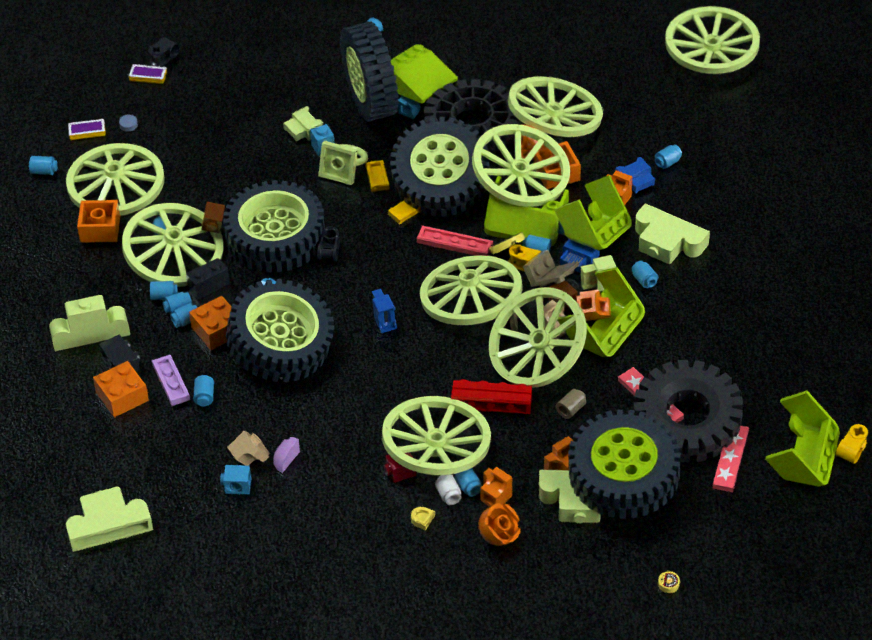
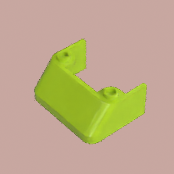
(606, 210)
(507, 220)
(626, 313)
(815, 444)

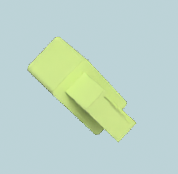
(301, 123)
(588, 276)

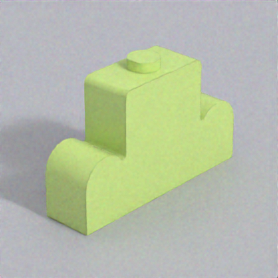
(666, 235)
(88, 323)
(556, 486)
(107, 519)

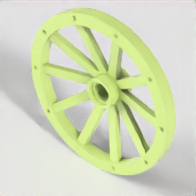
(712, 45)
(554, 112)
(519, 168)
(115, 174)
(172, 239)
(470, 284)
(540, 339)
(436, 441)

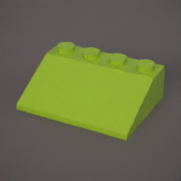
(420, 73)

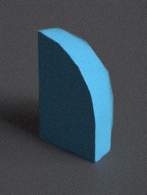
(408, 107)

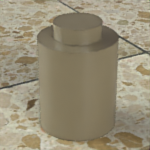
(571, 403)

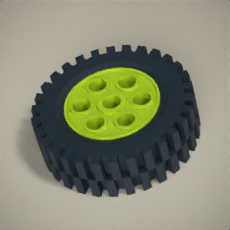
(621, 446)

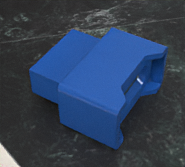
(641, 174)
(577, 252)
(383, 311)

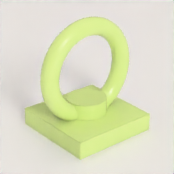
(340, 161)

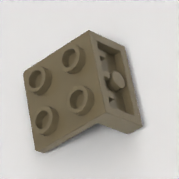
(543, 271)

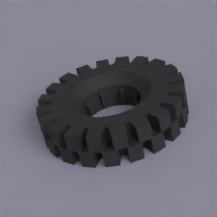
(474, 97)
(704, 386)

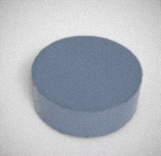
(128, 123)

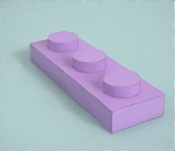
(171, 380)

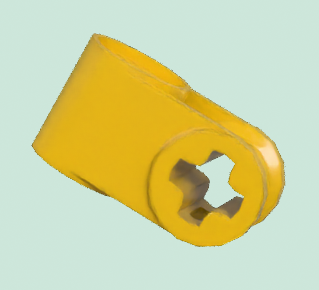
(522, 258)
(853, 443)

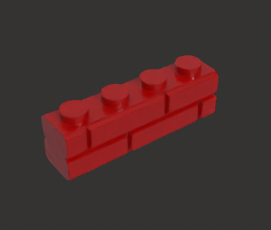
(494, 396)

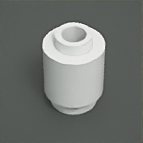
(448, 489)

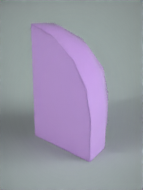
(286, 453)

